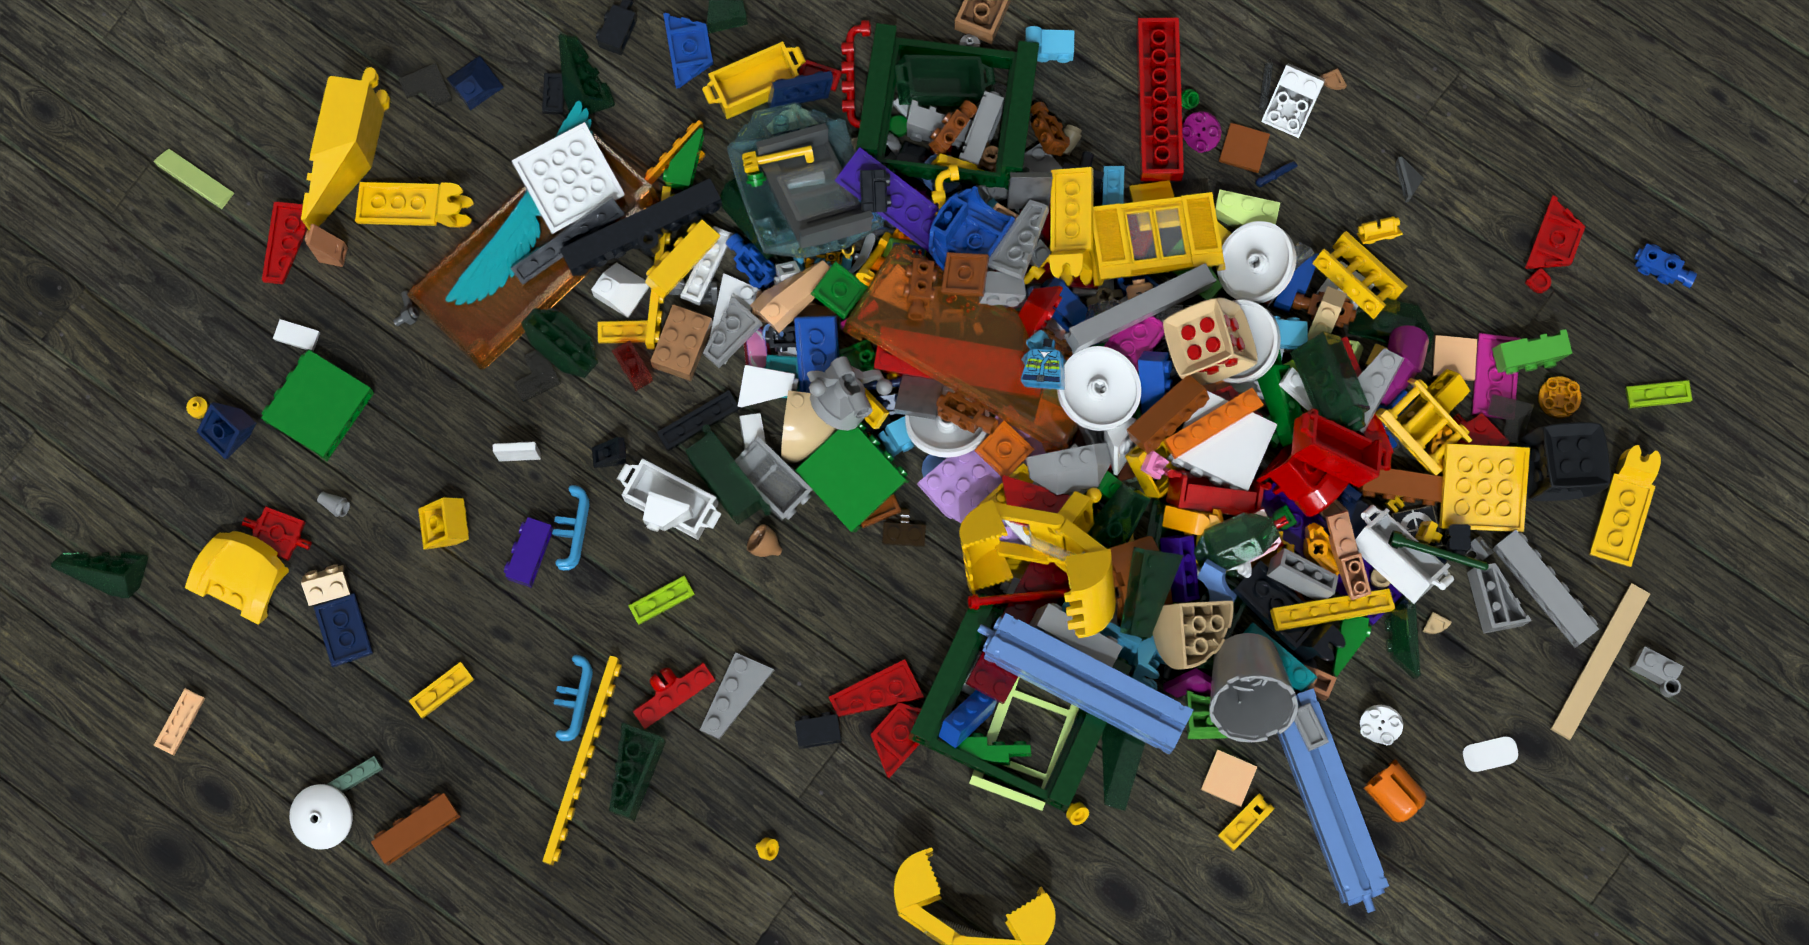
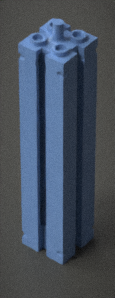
(1085, 682)
(1334, 813)

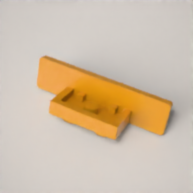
(654, 172)

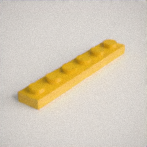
(1331, 610)

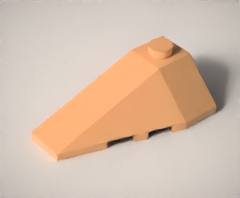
(788, 298)

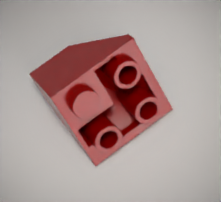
(1039, 308)

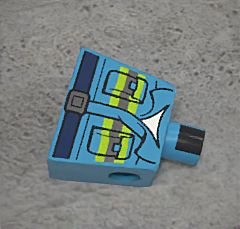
(1044, 367)

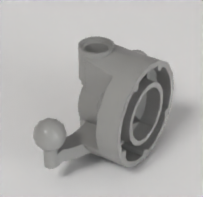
(840, 393)

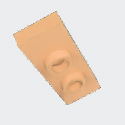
(179, 721)

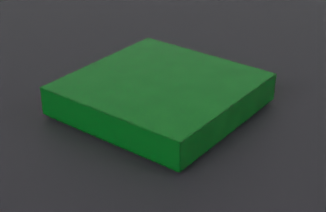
(839, 290)

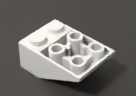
(1293, 100)

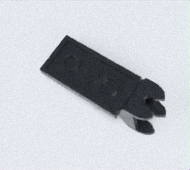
(1264, 593)

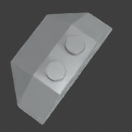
(1070, 468)

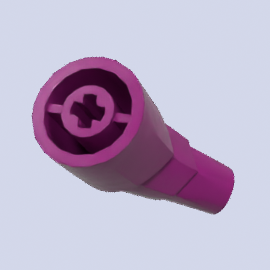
(1412, 345)

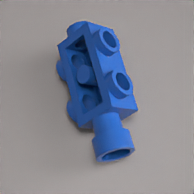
(752, 262)
(1660, 268)

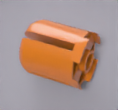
(1396, 792)

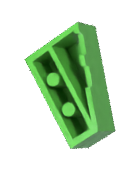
(1532, 353)
(1200, 724)

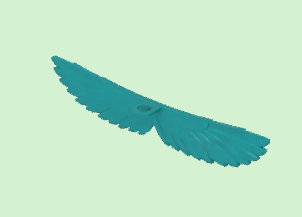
(510, 242)

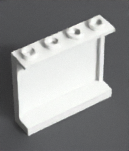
(1231, 455)

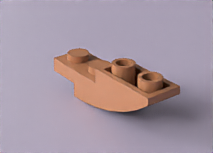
(1346, 555)

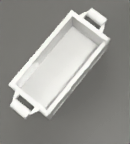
(655, 479)
(1404, 567)

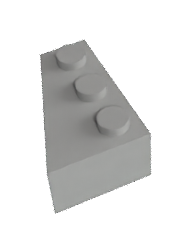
(924, 121)
(1495, 601)

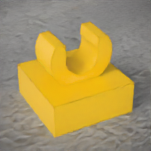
(1427, 533)

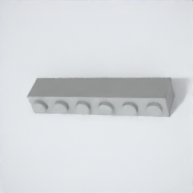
(1545, 588)

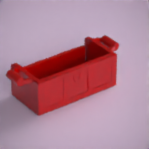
(1338, 449)
(1198, 494)

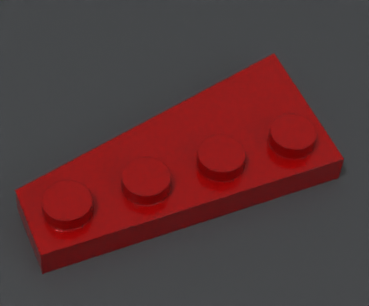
(283, 241)
(880, 690)

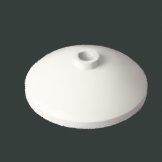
(333, 816)

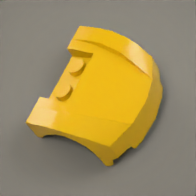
(238, 572)

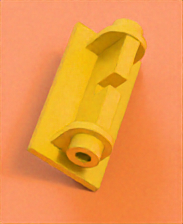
(1388, 229)

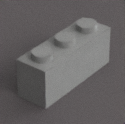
(1302, 575)

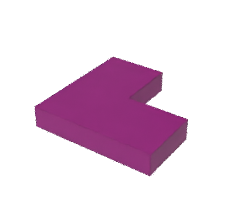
(1192, 681)

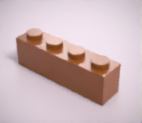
(1168, 414)
(1405, 485)
(415, 829)

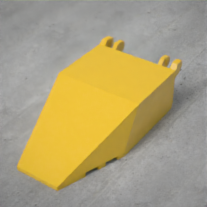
(343, 142)

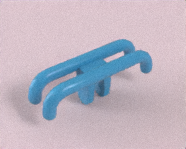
(578, 532)
(581, 699)

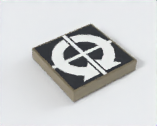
(1412, 519)

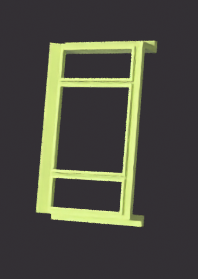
(993, 733)

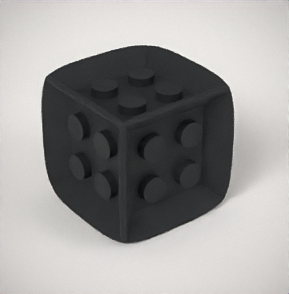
(1567, 461)

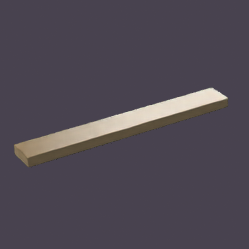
(1600, 661)

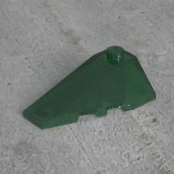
(580, 78)
(110, 574)

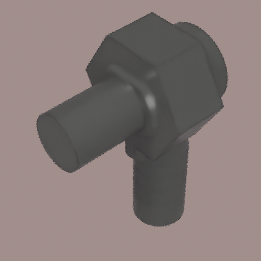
(408, 313)

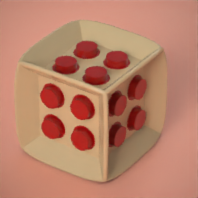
(1210, 341)

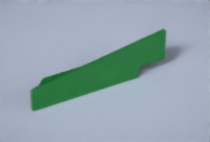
(1281, 405)

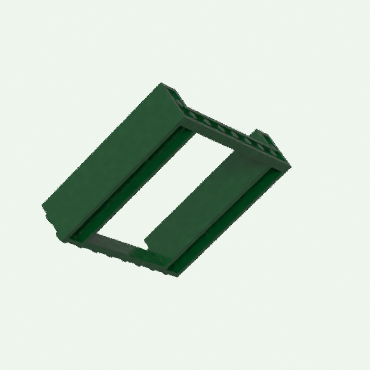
(881, 92)
(944, 694)

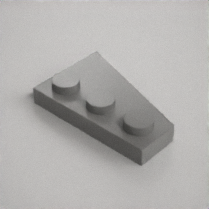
(733, 331)

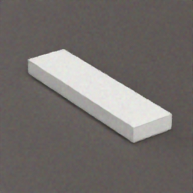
(705, 269)

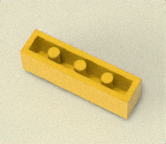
(682, 258)
(1447, 391)

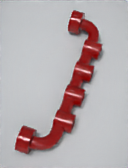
(848, 68)

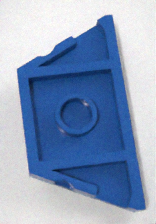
(688, 48)

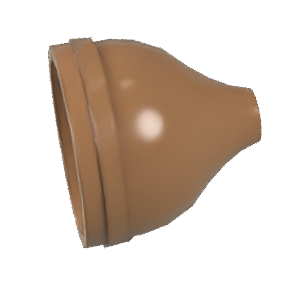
(764, 542)

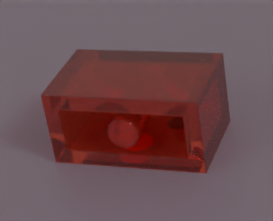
(632, 365)

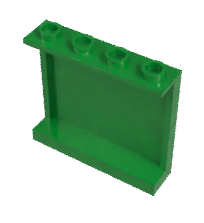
(317, 404)
(852, 475)

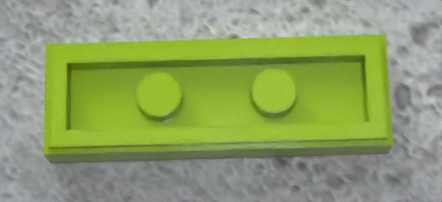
(1658, 394)
(661, 600)

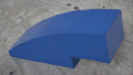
(1298, 283)

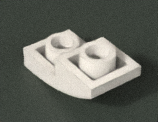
(751, 428)

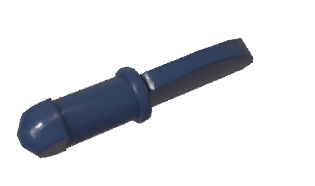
(1260, 182)

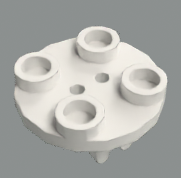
(1390, 728)

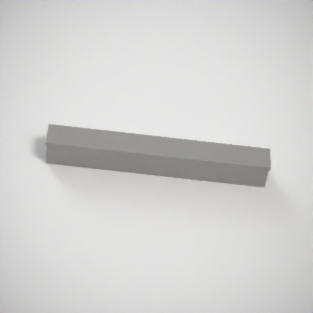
(1139, 308)

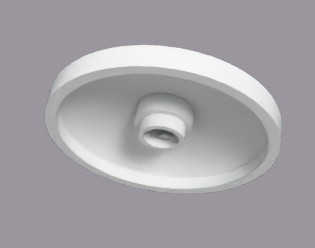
(1257, 262)
(1266, 340)
(1100, 388)
(943, 437)

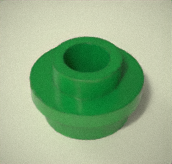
(1189, 99)
(756, 178)

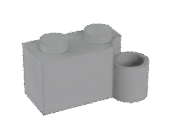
(1003, 290)
(1658, 669)

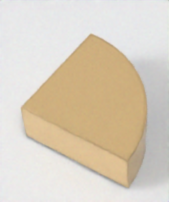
(1436, 624)

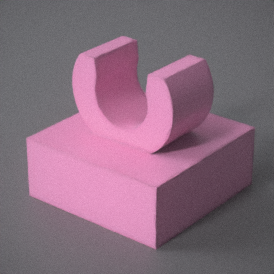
(1154, 465)

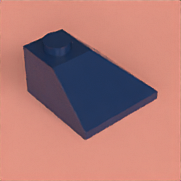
(475, 83)
(225, 428)

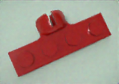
(671, 693)

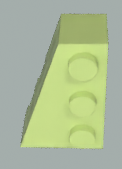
(1241, 209)

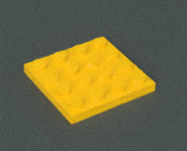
(1484, 487)

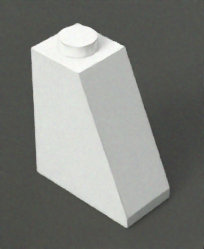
(765, 384)

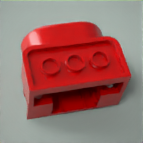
(1304, 484)

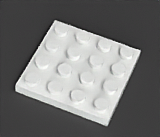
(567, 177)

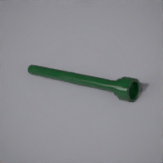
(1398, 540)

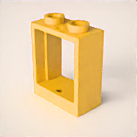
(1151, 489)

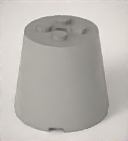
(1250, 690)

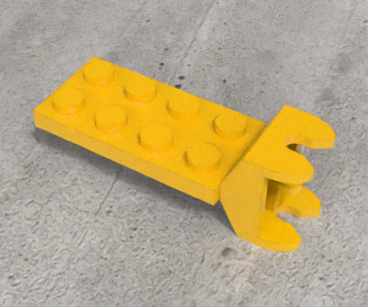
(412, 204)
(1072, 224)
(1626, 507)

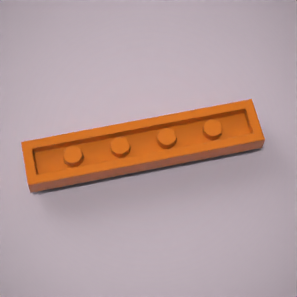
(1213, 423)

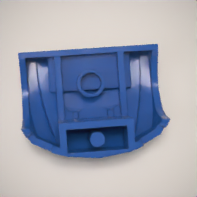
(967, 226)

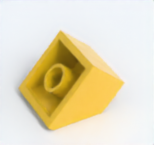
(443, 523)

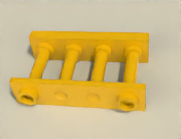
(1368, 266)
(1402, 432)

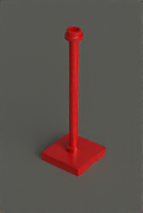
(975, 601)

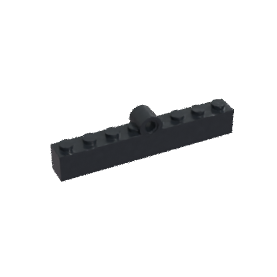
(641, 227)

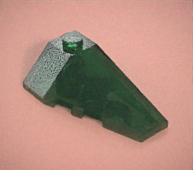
(1120, 764)

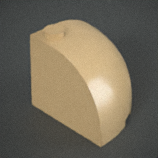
(802, 429)
(1191, 632)

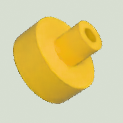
(197, 407)
(1077, 813)
(767, 848)

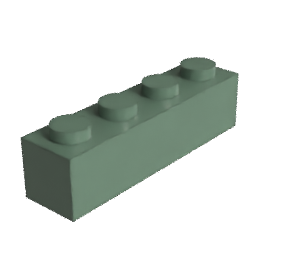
(357, 775)

